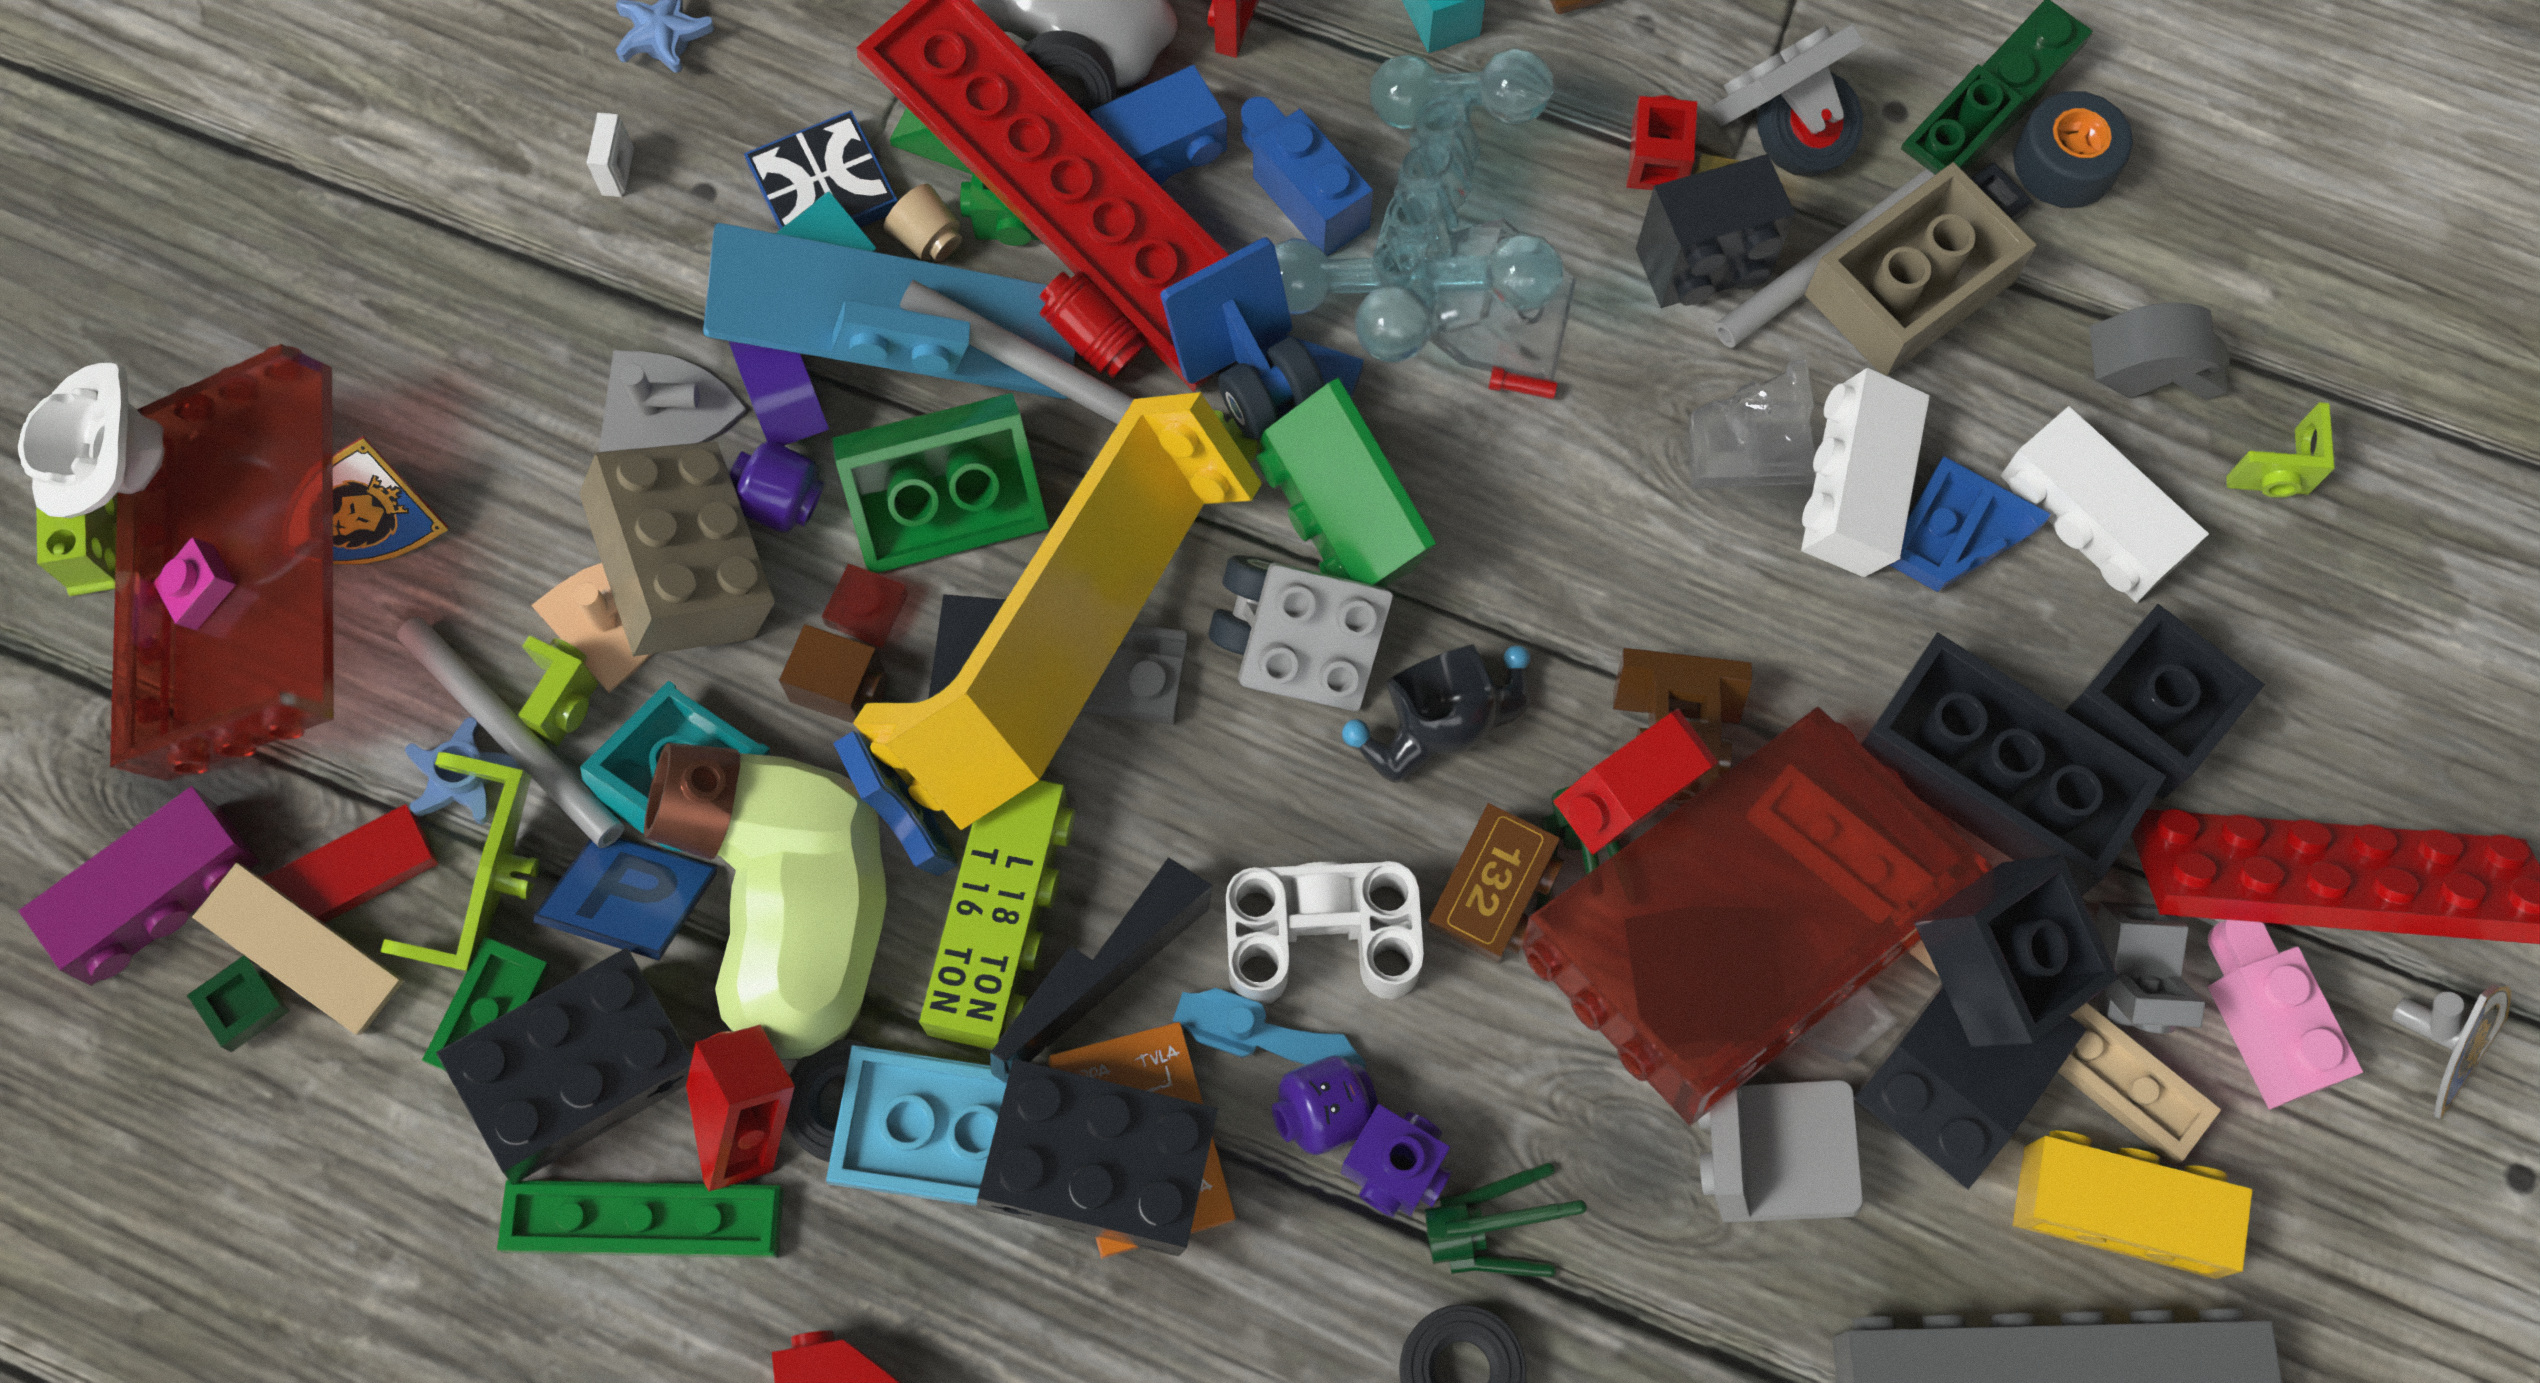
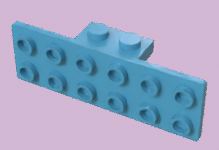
(847, 308)

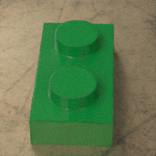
(492, 986)

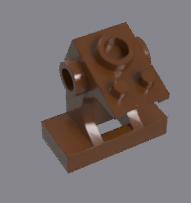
(1698, 686)

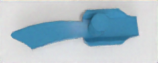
(1239, 1026)

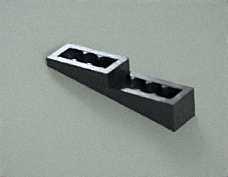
(1078, 983)

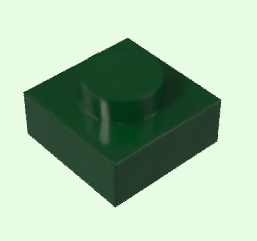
(238, 1003)

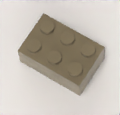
(1919, 269)
(675, 547)

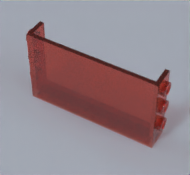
(254, 478)
(1750, 913)

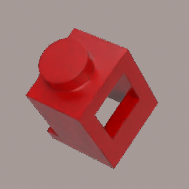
(1661, 141)

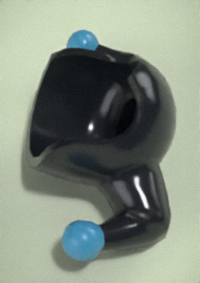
(1443, 709)

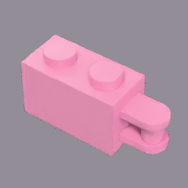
(2277, 1015)

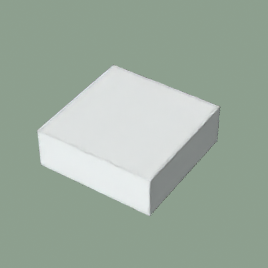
(610, 155)

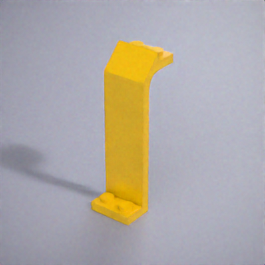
(1066, 613)

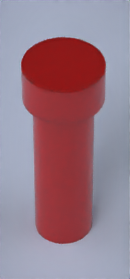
(1520, 383)

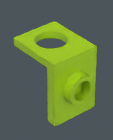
(2285, 473)

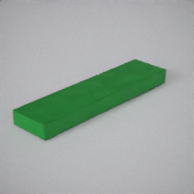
(640, 1219)

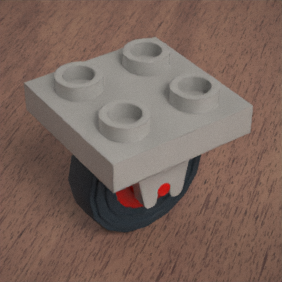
(1805, 112)

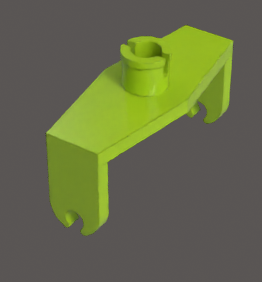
(496, 867)

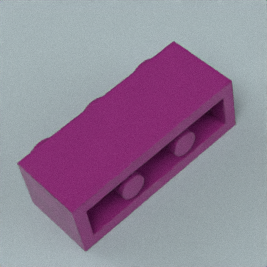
(137, 887)

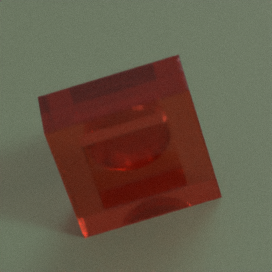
(865, 605)

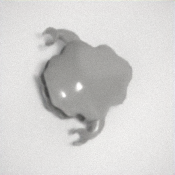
(1125, 29)

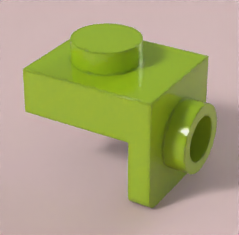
(563, 692)

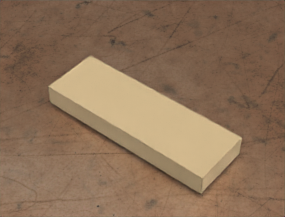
(298, 949)

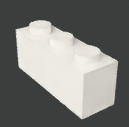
(1864, 473)
(2103, 504)

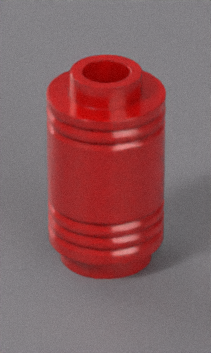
(1090, 323)

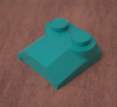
(626, 763)

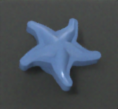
(660, 31)
(450, 786)

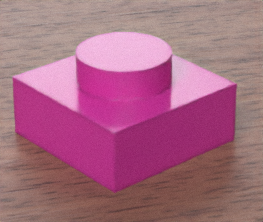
(194, 583)

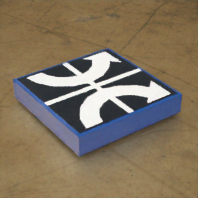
(820, 160)

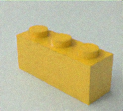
(2133, 1205)

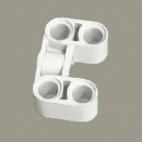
(1323, 901)

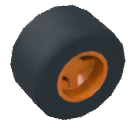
(2073, 149)

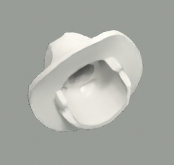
(88, 443)

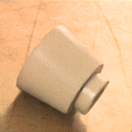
(924, 224)

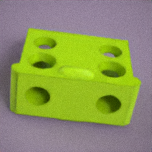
(80, 549)

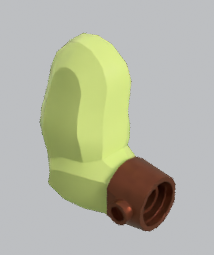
(802, 889)

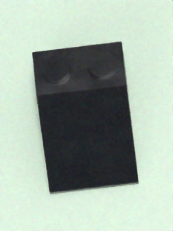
(1956, 1098)

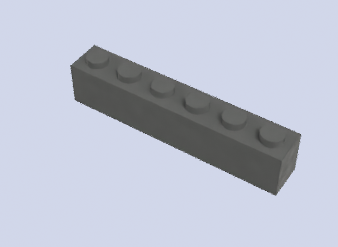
(2079, 1351)

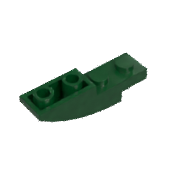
(1998, 91)

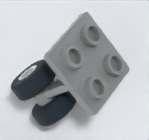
(1301, 630)

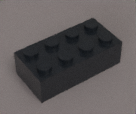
(2010, 763)

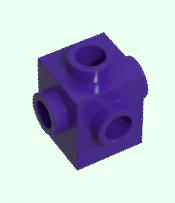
(1392, 1137)

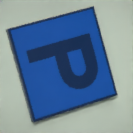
(626, 896)

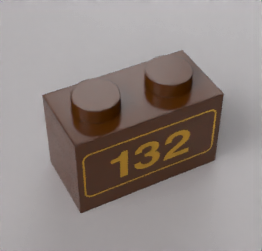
(1495, 883)

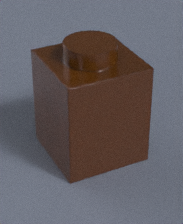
(833, 674)

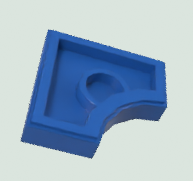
(889, 796)

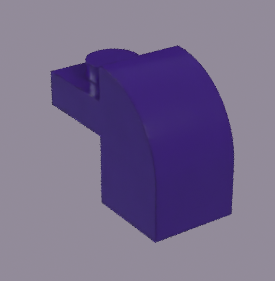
(779, 392)

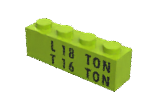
(995, 917)

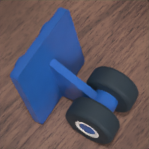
(1226, 318)

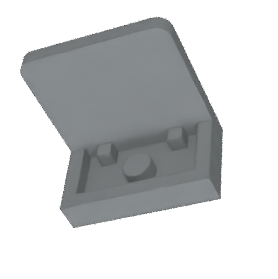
(1784, 1153)

